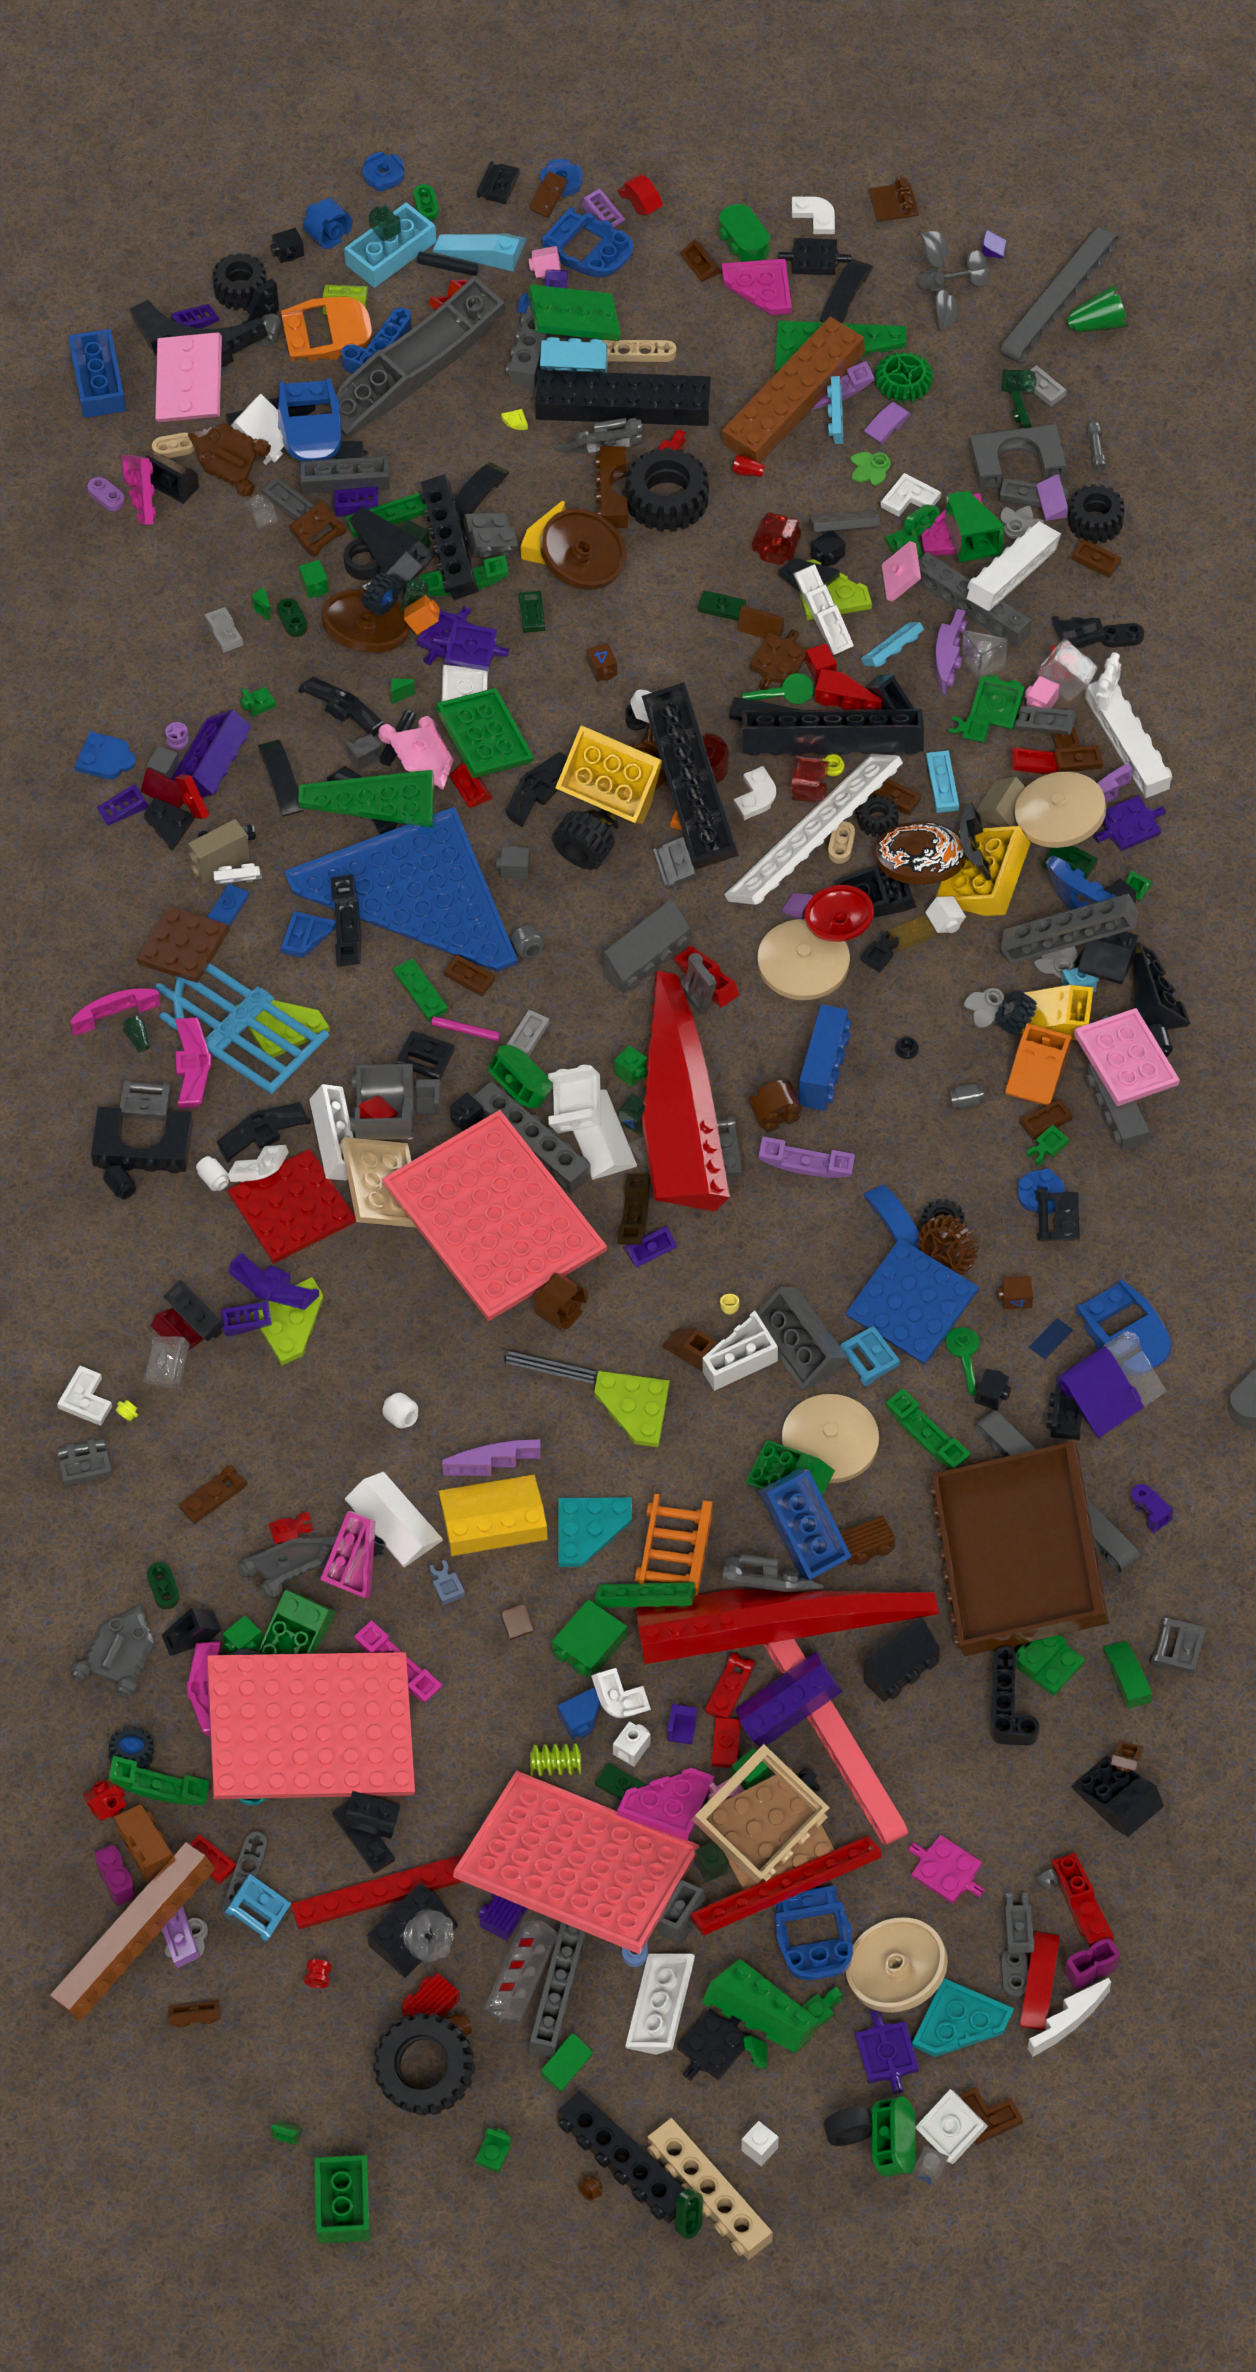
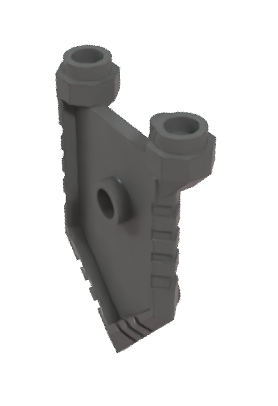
(591, 443)
(286, 1562)
(765, 1578)
(118, 1651)

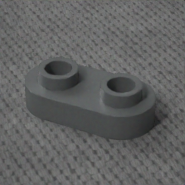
(1014, 1972)

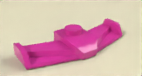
(192, 1062)
(198, 1682)

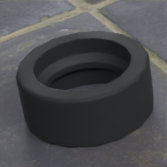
(358, 571)
(848, 2126)

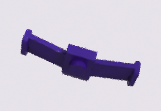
(271, 1284)

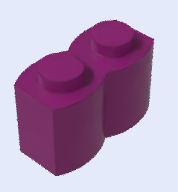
(115, 1875)
(1088, 1964)

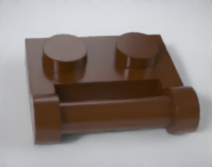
(314, 521)

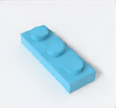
(835, 410)
(892, 644)
(942, 781)

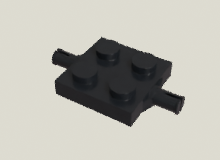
(815, 256)
(713, 2045)

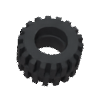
(233, 269)
(1096, 500)
(583, 840)

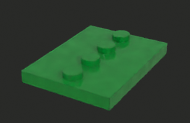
(574, 312)
(484, 733)

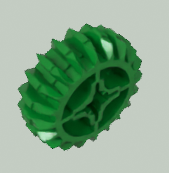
(903, 377)

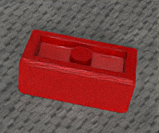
(471, 789)
(376, 1108)

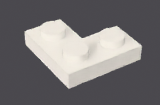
(908, 491)
(79, 1397)

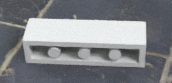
(331, 1126)

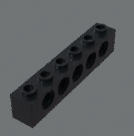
(440, 490)
(581, 2109)

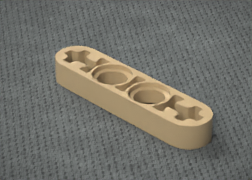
(634, 348)

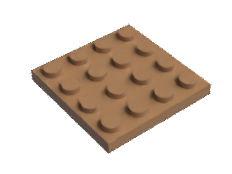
(762, 1822)

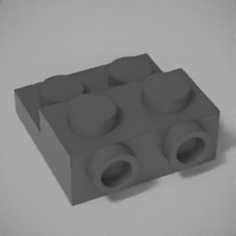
(490, 534)

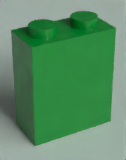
(589, 1639)

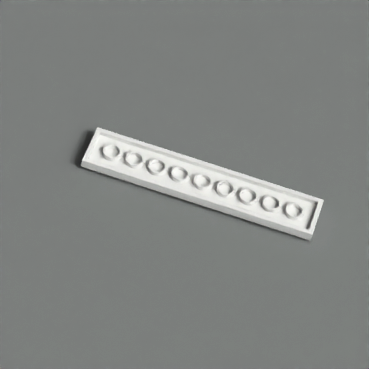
(813, 829)

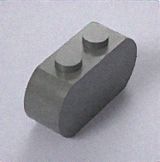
(1243, 1402)

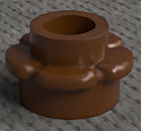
(590, 2187)

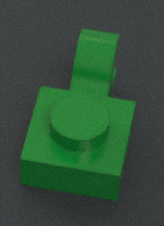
(821, 2008)

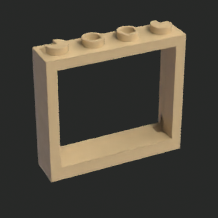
(793, 1782)

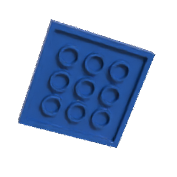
(912, 1301)

